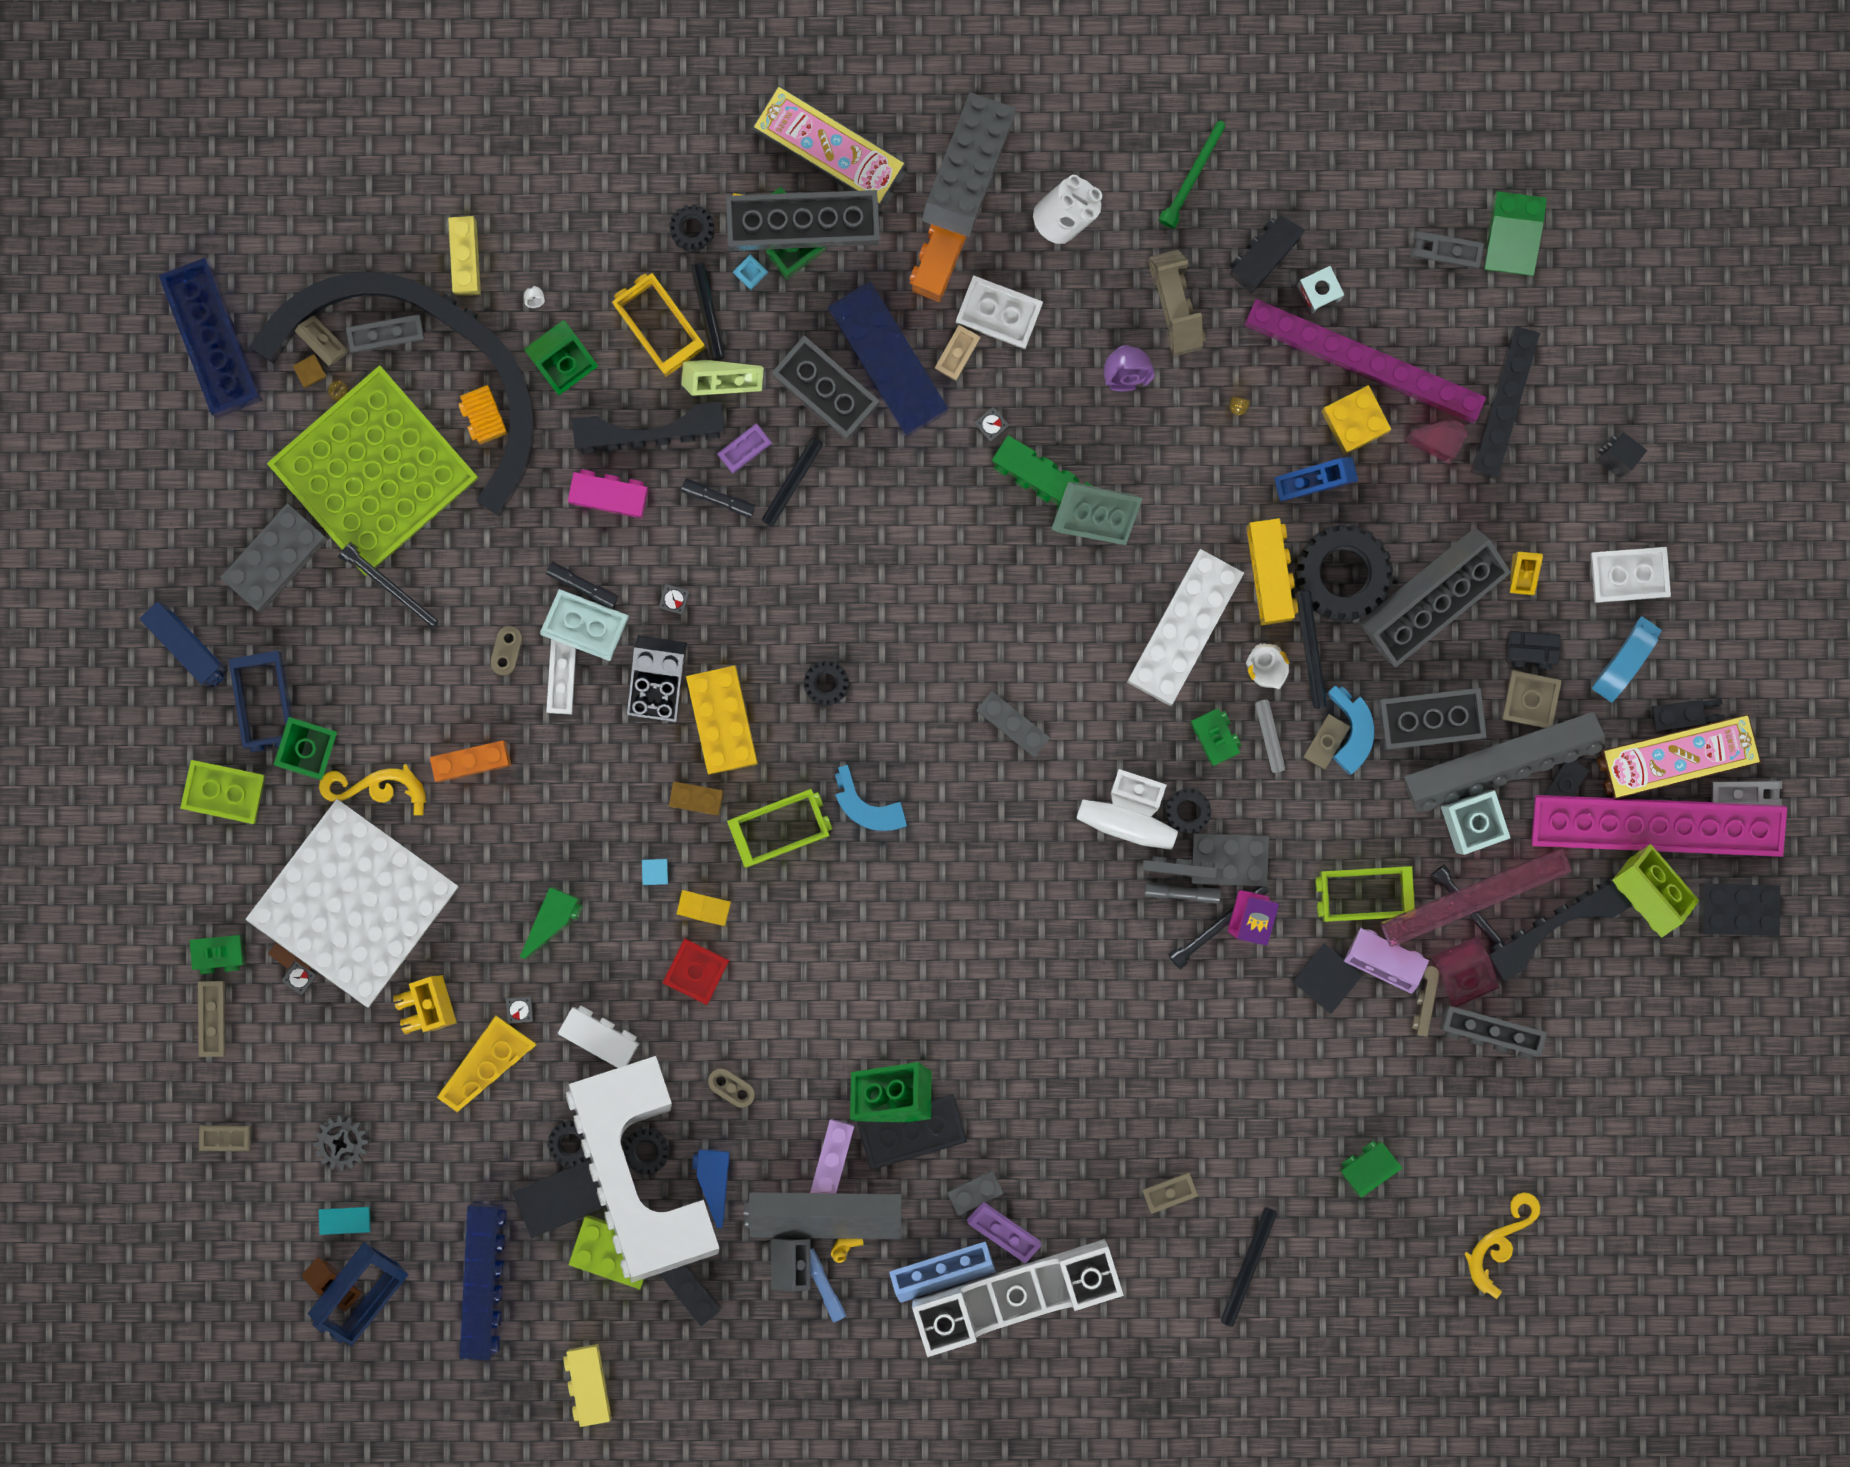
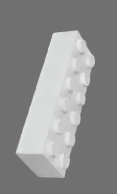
(1185, 627)

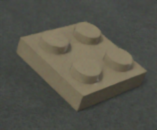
(1531, 699)

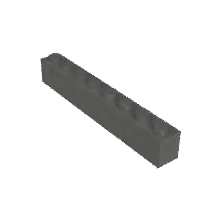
(1505, 762)

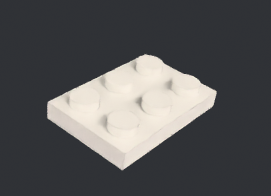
(999, 312)
(1630, 574)

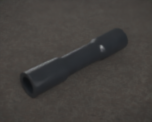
(704, 493)
(569, 578)

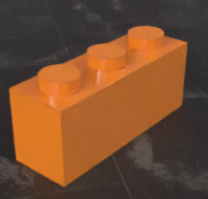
(470, 761)

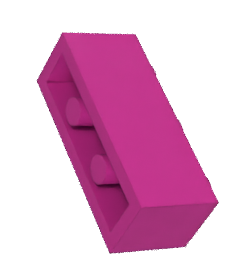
(608, 494)

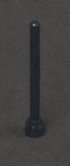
(352, 555)
(1443, 878)
(1181, 956)

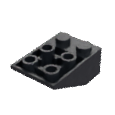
(656, 678)

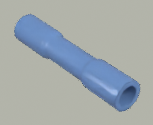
(830, 1299)

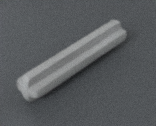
(1270, 736)

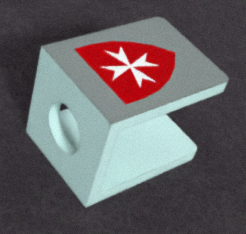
(1309, 295)

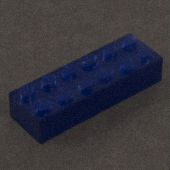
(210, 338)
(888, 359)
(481, 1281)

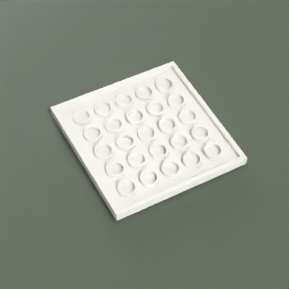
(352, 903)

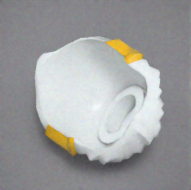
(1268, 665)

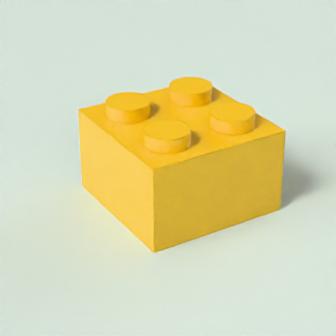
(1356, 420)

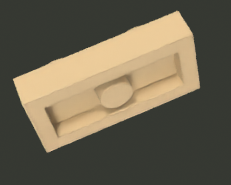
(957, 353)

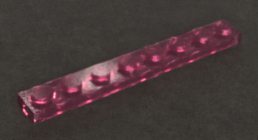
(1476, 897)

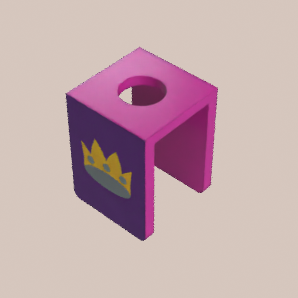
(1252, 917)

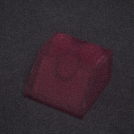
(1440, 439)
(1465, 972)

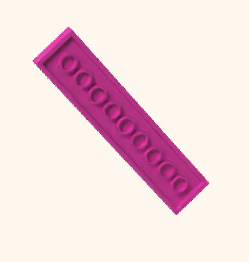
(1662, 823)

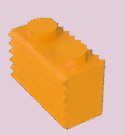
(482, 414)

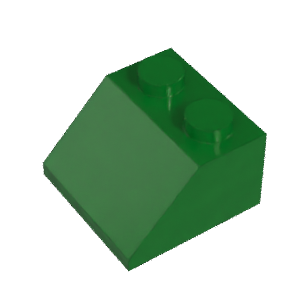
(561, 357)
(305, 748)
(1369, 1168)

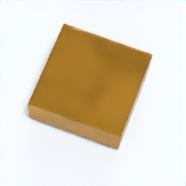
(309, 371)

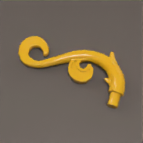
(405, 776)
(1497, 1236)

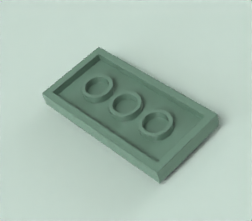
(1097, 513)

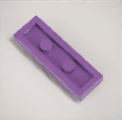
(1004, 1232)

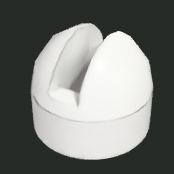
(534, 302)

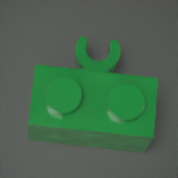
(1216, 737)
(217, 952)

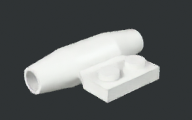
(1131, 811)

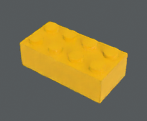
(1270, 571)
(722, 720)

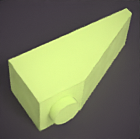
(718, 377)

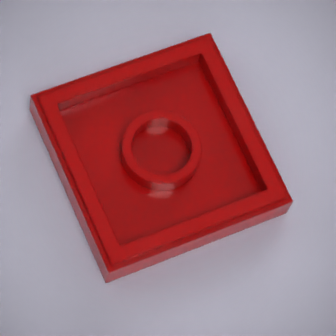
(695, 971)

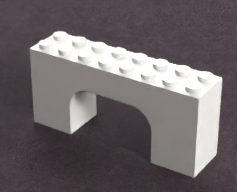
(646, 1238)
(1014, 1295)

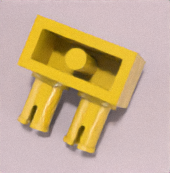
(431, 1003)

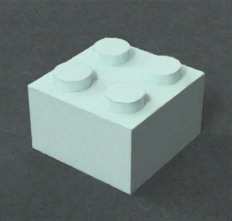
(1475, 822)

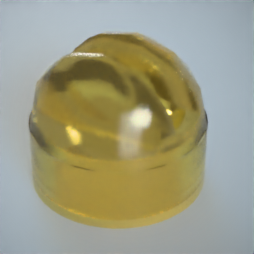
(342, 391)
(1238, 405)

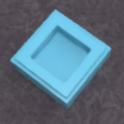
(750, 272)
(655, 871)

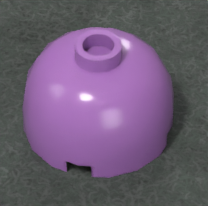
(1127, 368)

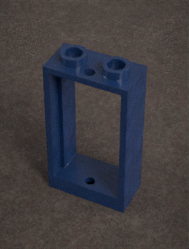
(183, 645)
(238, 663)
(370, 1305)

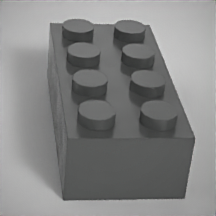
(825, 388)
(274, 558)
(1431, 719)

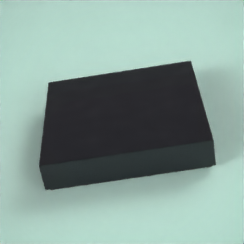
(1327, 978)

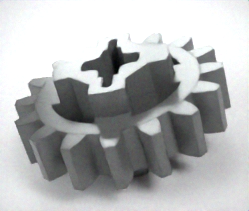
(330, 1139)

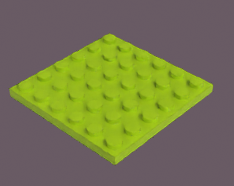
(373, 469)

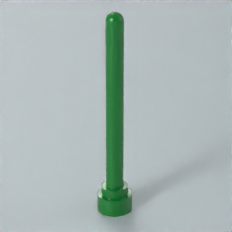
(1170, 216)

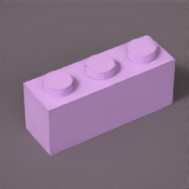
(1385, 962)
(832, 1157)

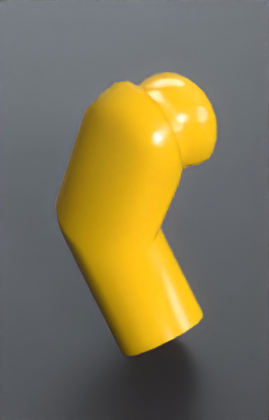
(842, 1247)

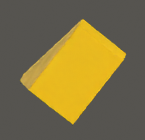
(1525, 572)
(703, 908)

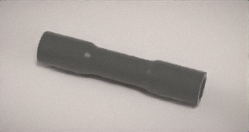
(1165, 891)

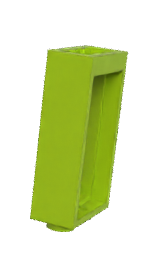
(740, 841)
(1406, 886)

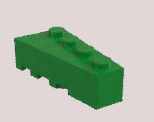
(1033, 471)

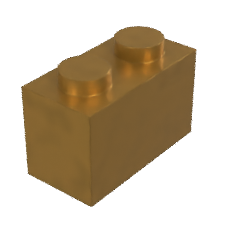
(696, 798)

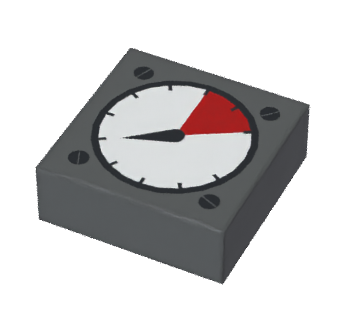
(991, 424)
(674, 599)
(299, 978)
(519, 1009)

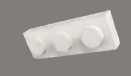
(561, 678)

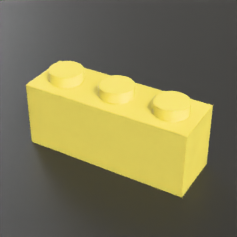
(464, 256)
(587, 1385)

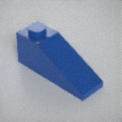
(1316, 478)
(713, 1175)

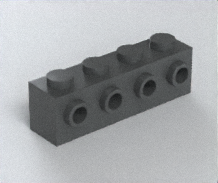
(1494, 1031)

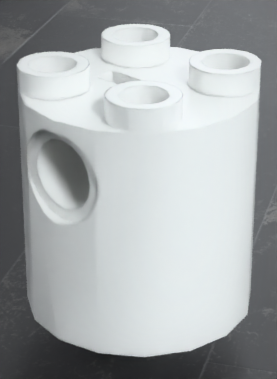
(1067, 209)

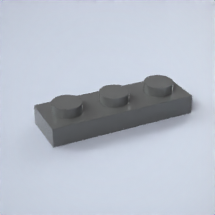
(385, 333)
(1013, 724)
(1182, 867)

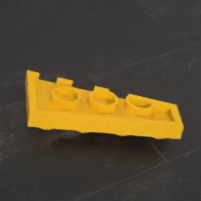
(491, 1056)

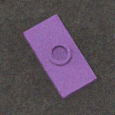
(744, 448)

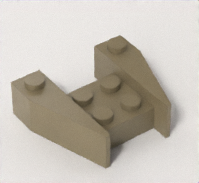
(1184, 329)

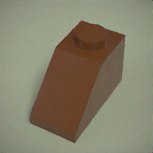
(321, 1275)

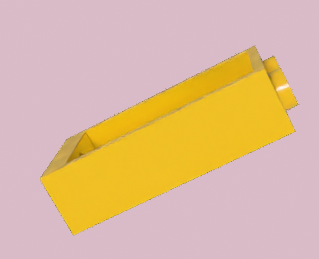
(687, 353)

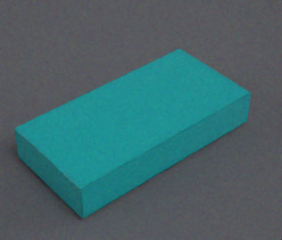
(344, 1220)

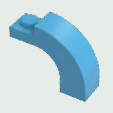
(1627, 660)
(1361, 735)
(874, 818)

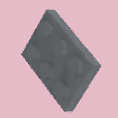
(1240, 857)

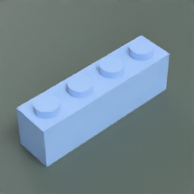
(942, 1272)

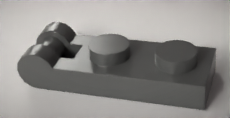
(1447, 250)

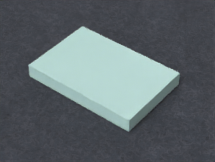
(584, 625)

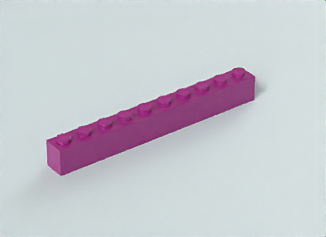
(1365, 361)

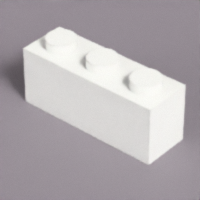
(599, 1037)

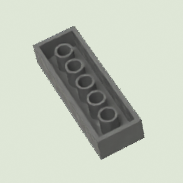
(969, 164)
(802, 220)
(1435, 597)

